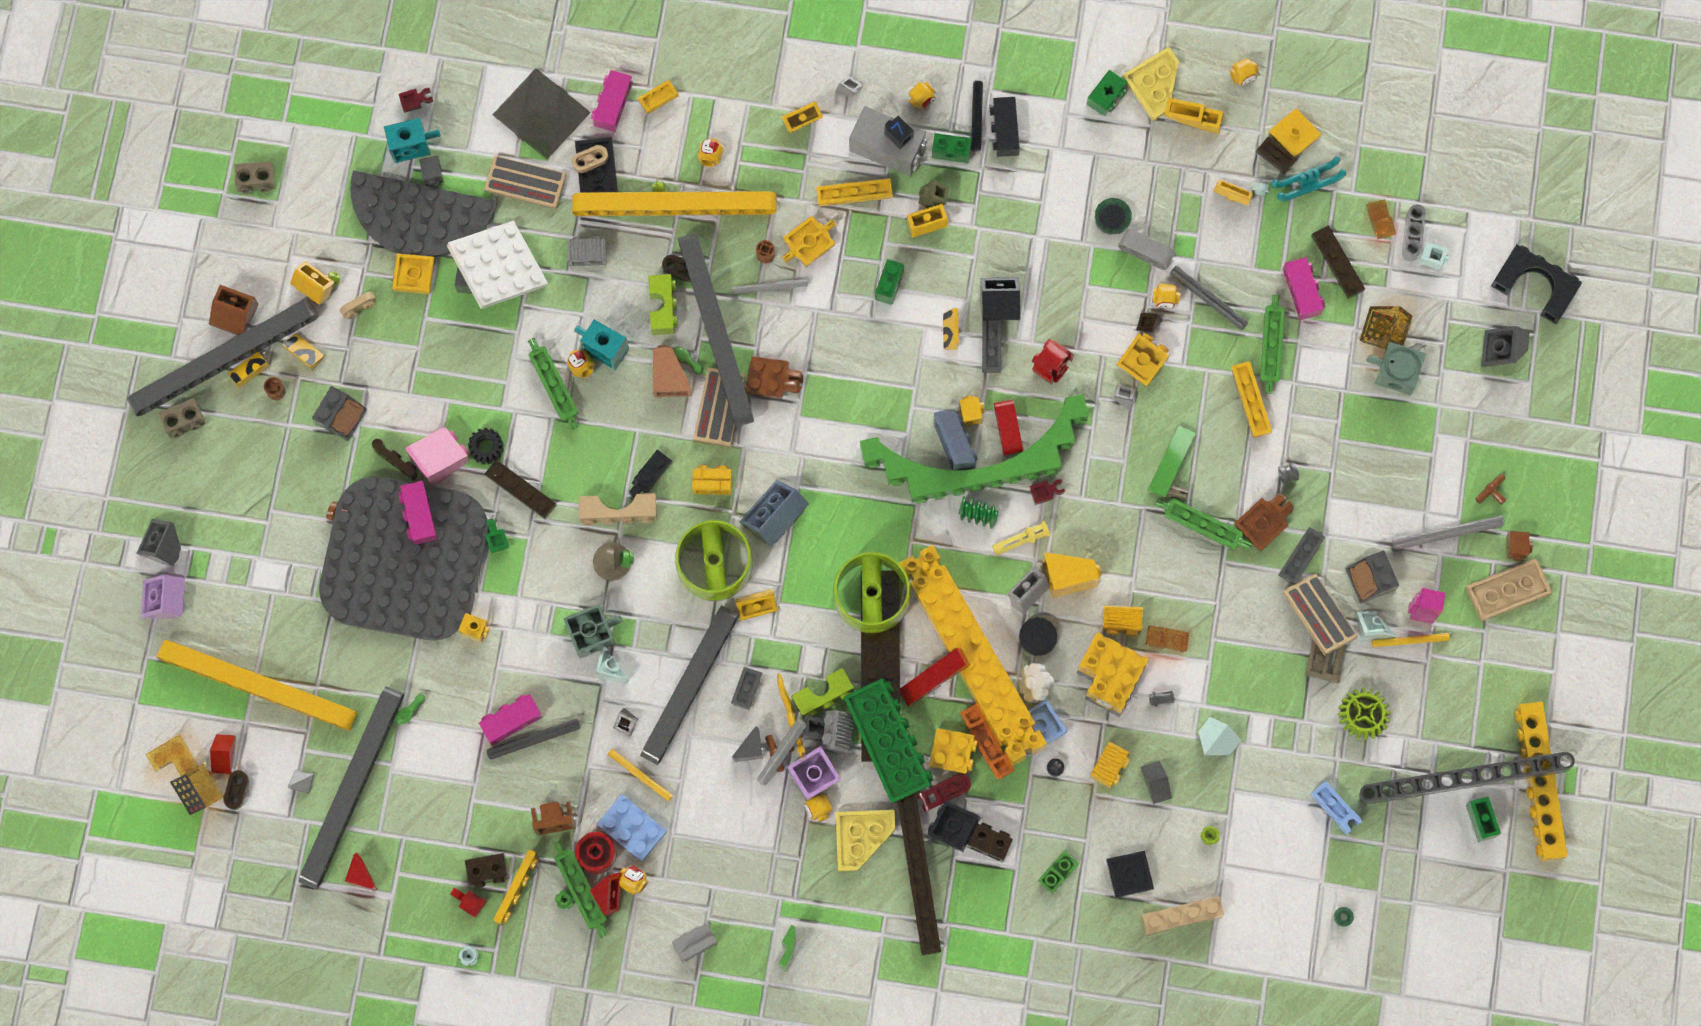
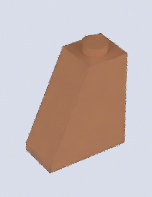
(668, 375)

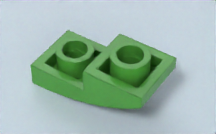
(1058, 872)

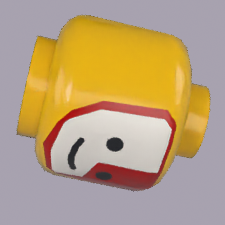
(1244, 72)
(921, 95)
(710, 152)
(1166, 296)
(580, 363)
(818, 807)
(633, 880)

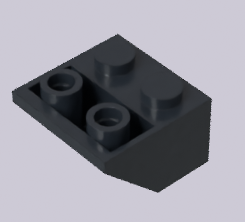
(1000, 299)

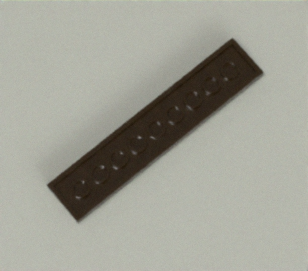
(882, 650)

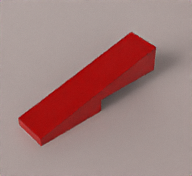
(934, 676)

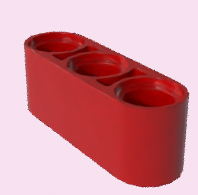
(1008, 427)

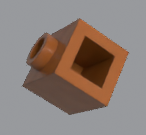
(1518, 545)

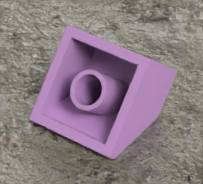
(163, 597)
(813, 773)

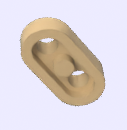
(589, 158)
(362, 302)

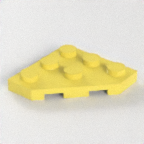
(1154, 82)
(861, 836)

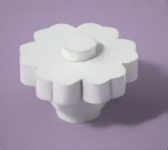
(1035, 683)

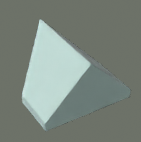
(1373, 627)
(608, 668)
(1217, 738)

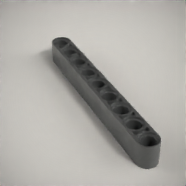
(689, 685)

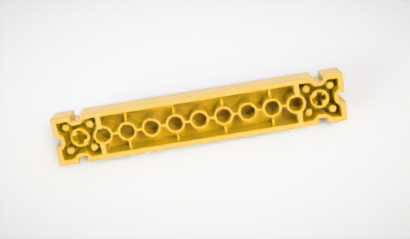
(986, 676)

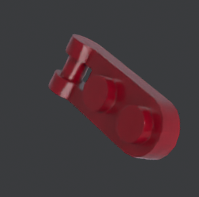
(944, 790)

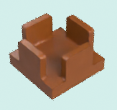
(552, 818)

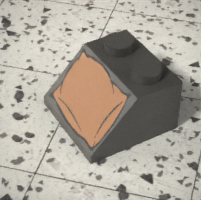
(339, 413)
(1372, 577)

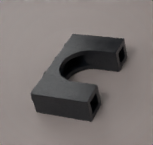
(1562, 284)

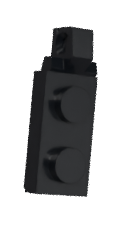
(650, 473)

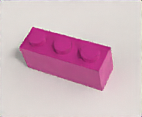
(612, 100)
(1303, 288)
(417, 513)
(1426, 605)
(510, 719)

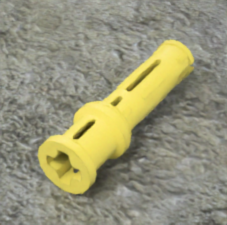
(1029, 532)

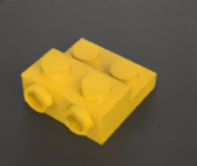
(1144, 358)
(953, 751)

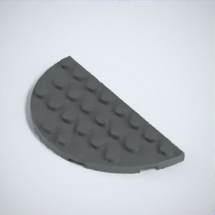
(416, 216)

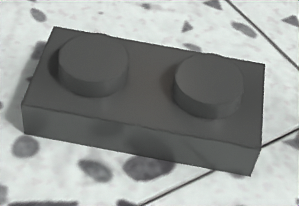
(746, 688)

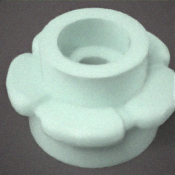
(1260, 189)
(463, 956)

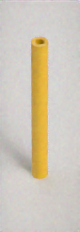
(1410, 640)
(640, 775)

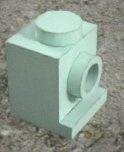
(1432, 250)

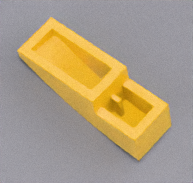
(1194, 115)

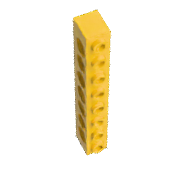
(1545, 851)

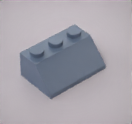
(954, 440)
(774, 512)

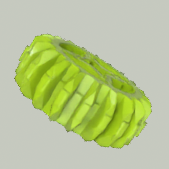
(1369, 719)

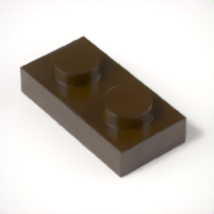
(1276, 155)

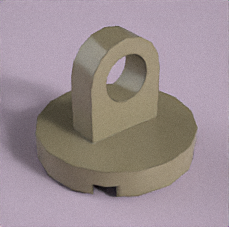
(607, 562)

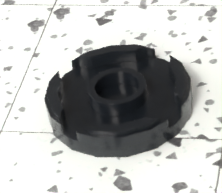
(1038, 636)

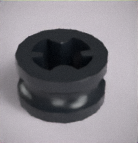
(1060, 770)

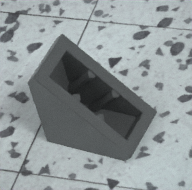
(814, 728)
(750, 748)
(1157, 782)

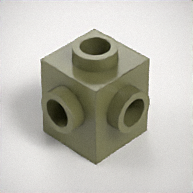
(933, 194)

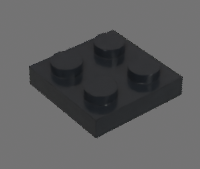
(1130, 874)

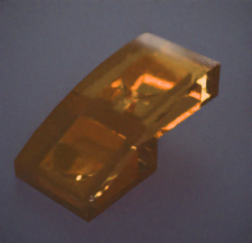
(1380, 219)
(1167, 638)

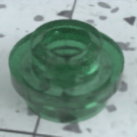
(1343, 910)

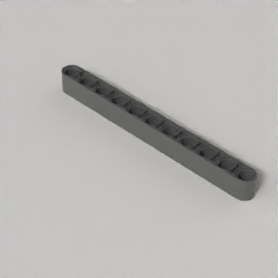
(716, 330)
(222, 357)
(1474, 772)
(351, 788)

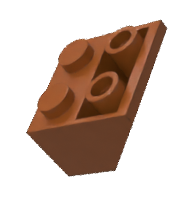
(232, 310)

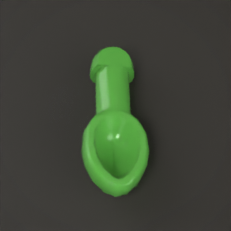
(684, 357)
(406, 713)

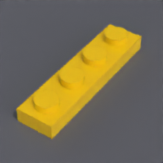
(854, 192)
(1251, 399)
(513, 896)

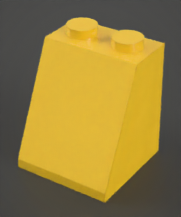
(1069, 574)

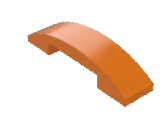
(987, 743)

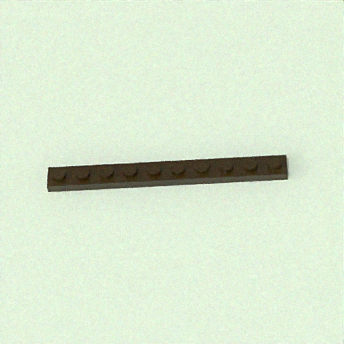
(919, 875)

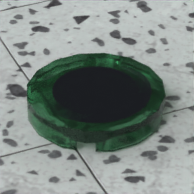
(1113, 216)

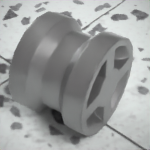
(1288, 473)

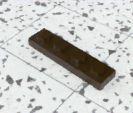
(1338, 262)
(520, 489)

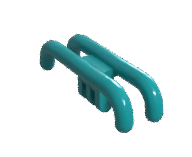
(1308, 180)

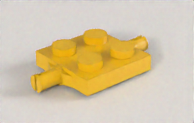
(809, 241)

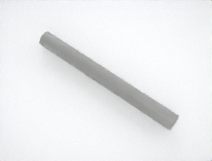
(770, 286)

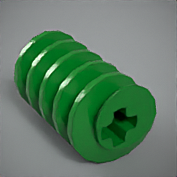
(978, 513)

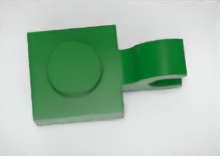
(496, 538)

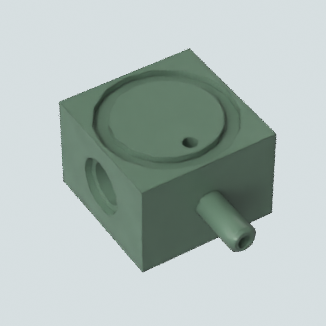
(1398, 368)
(591, 630)

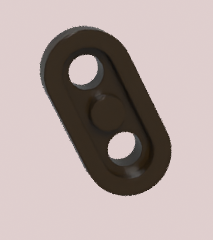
(679, 269)
(236, 790)

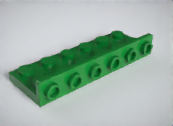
(889, 740)

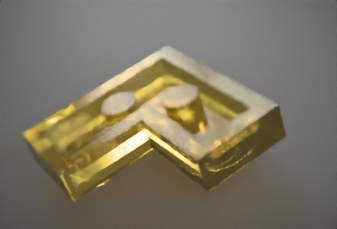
(174, 752)

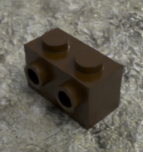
(990, 842)
(487, 870)

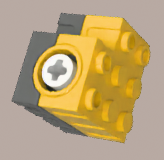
(1112, 672)

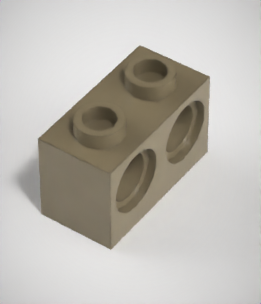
(255, 172)
(180, 412)

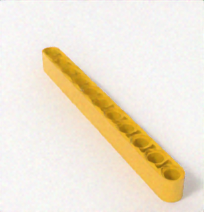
(674, 203)
(257, 685)

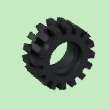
(485, 435)

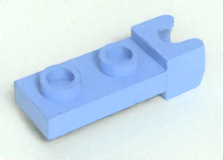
(1335, 807)

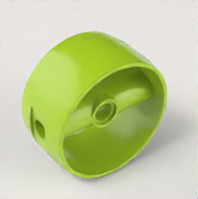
(712, 547)
(871, 579)

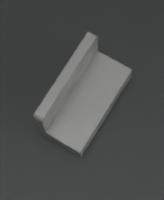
(694, 943)

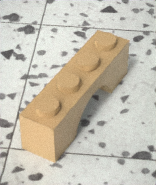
(641, 509)
(1182, 915)

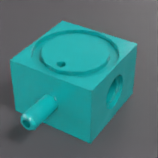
(408, 140)
(603, 343)

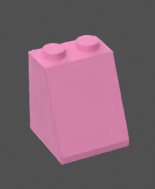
(438, 455)

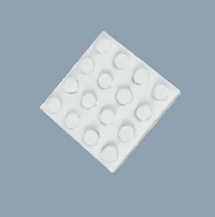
(497, 264)

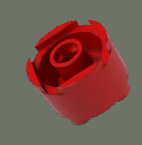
(1052, 361)
(587, 845)

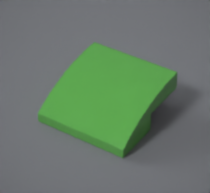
(789, 943)

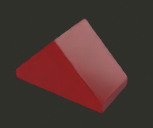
(222, 754)
(359, 875)
(608, 894)

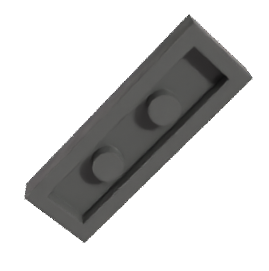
(991, 346)
(1301, 556)

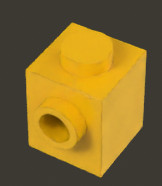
(971, 410)
(474, 627)

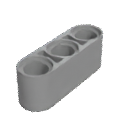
(1416, 224)
(1146, 249)

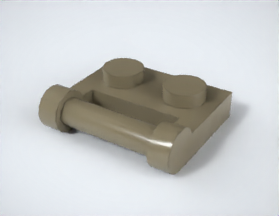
(1318, 664)

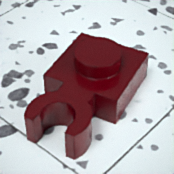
(412, 100)
(1043, 492)

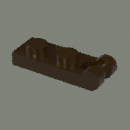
(394, 459)

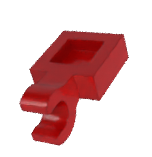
(470, 903)

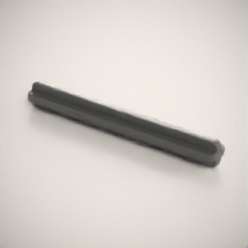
(1209, 298)
(533, 739)

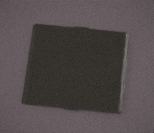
(541, 113)

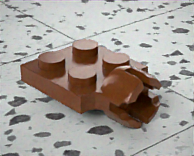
(772, 378)
(1265, 521)

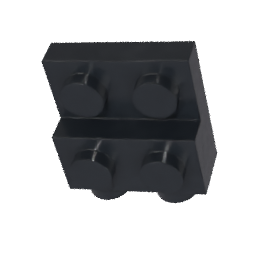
(953, 826)

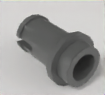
(1161, 698)

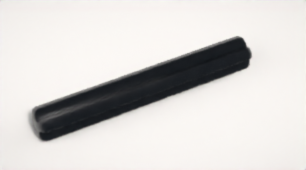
(977, 115)

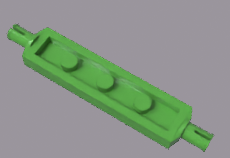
(1272, 344)
(553, 383)
(1203, 524)
(580, 888)

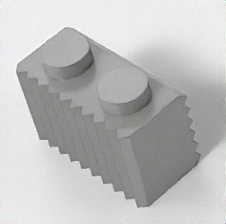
(587, 251)
(1028, 590)
(837, 732)

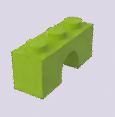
(663, 320)
(809, 704)

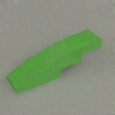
(1171, 461)

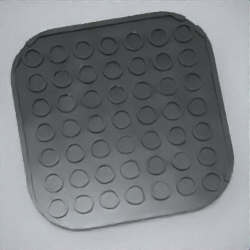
(385, 581)

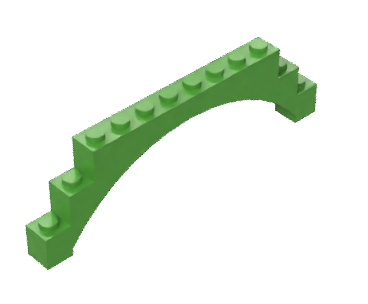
(936, 483)

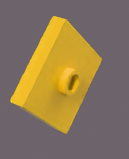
(1294, 133)
(413, 273)

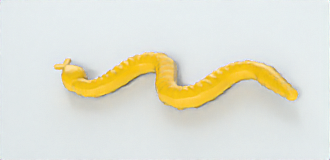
(790, 712)

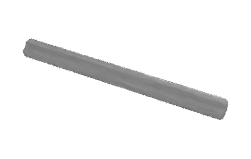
(1449, 532)

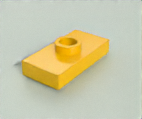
(658, 97)
(1233, 192)

